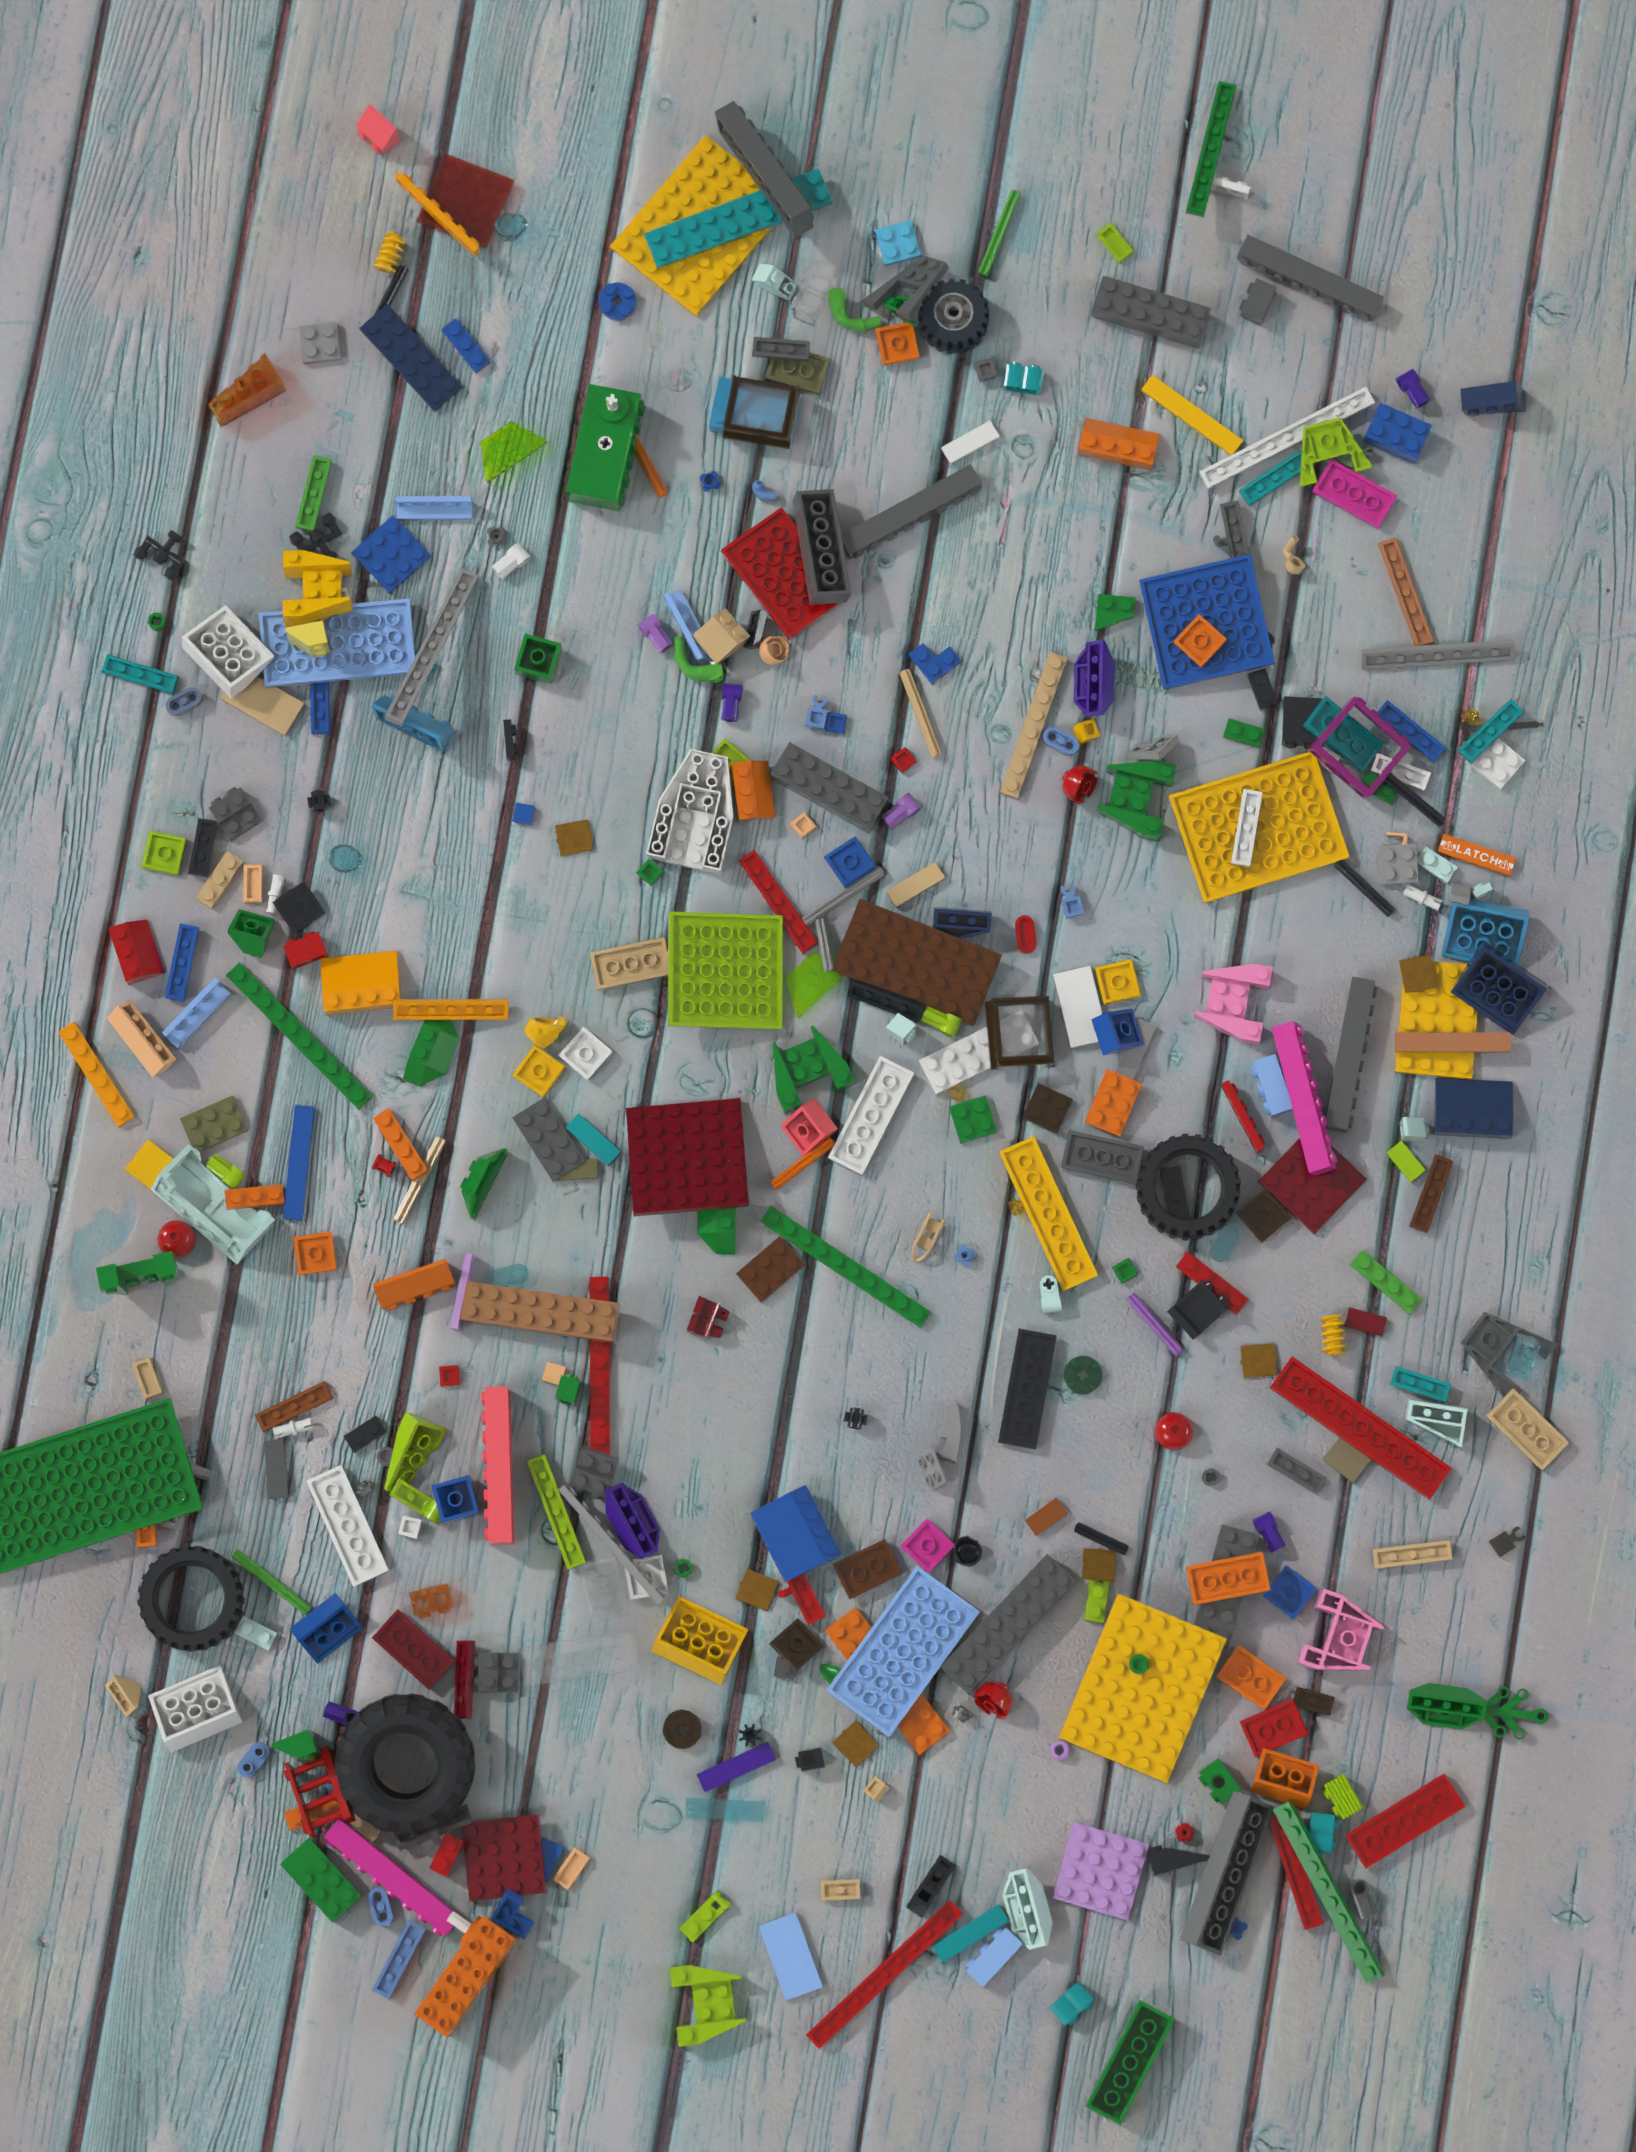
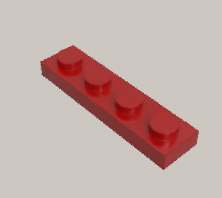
(1247, 1123)
(1197, 1271)

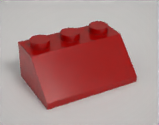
(136, 951)

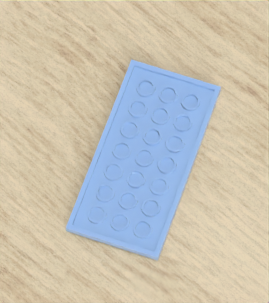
(362, 644)
(902, 1651)

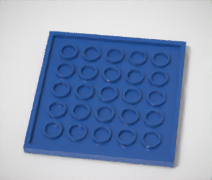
(1227, 599)

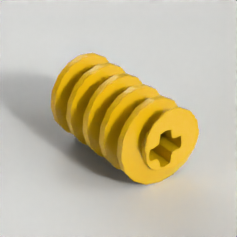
(389, 252)
(1333, 1335)

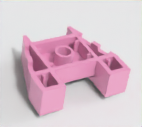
(1229, 1000)
(1345, 1638)

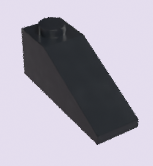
(1171, 1859)
(930, 1886)

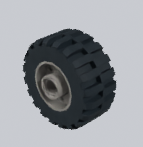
(951, 332)

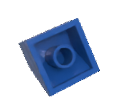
(1117, 1031)
(456, 1499)

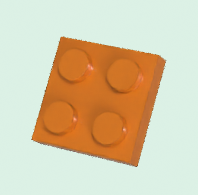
(897, 344)
(1200, 641)
(315, 1253)

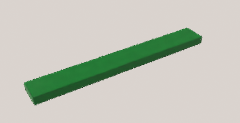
(1211, 149)

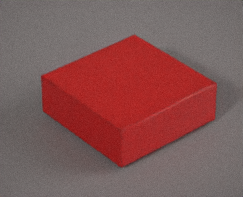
(903, 760)
(449, 1375)

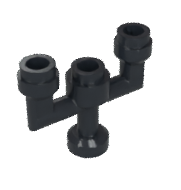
(318, 538)
(162, 554)

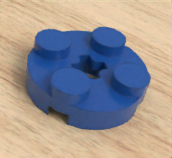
(623, 309)

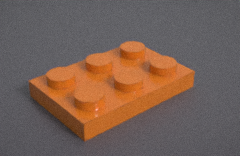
(1113, 1102)
(1251, 1677)

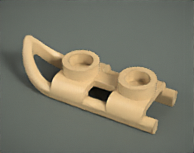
(925, 1242)

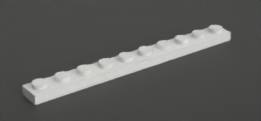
(1283, 439)

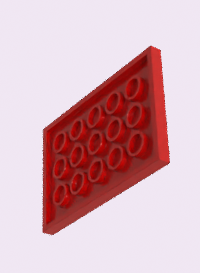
(773, 570)

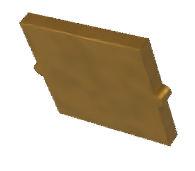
(574, 837)
(1417, 974)
(1258, 1360)
(1098, 1564)
(757, 1589)
(855, 1744)

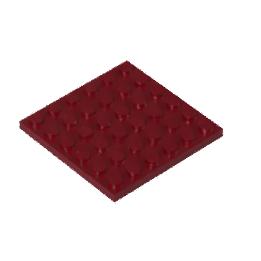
(687, 1157)

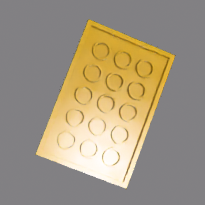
(1437, 1012)

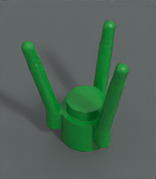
(893, 304)

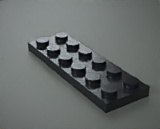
(1027, 1389)

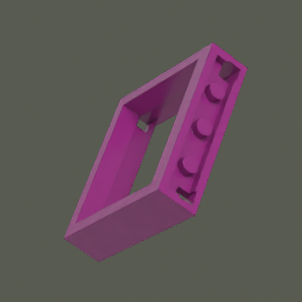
(1337, 768)

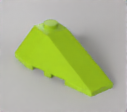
(412, 1446)

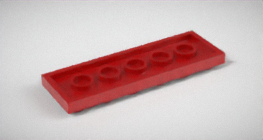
(1404, 1821)

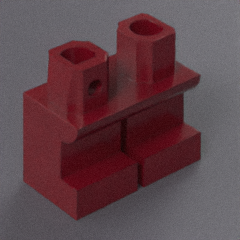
(708, 1310)

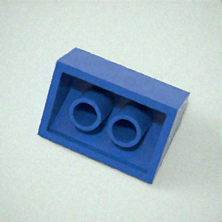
(326, 1628)

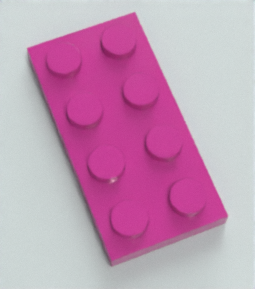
(1354, 493)

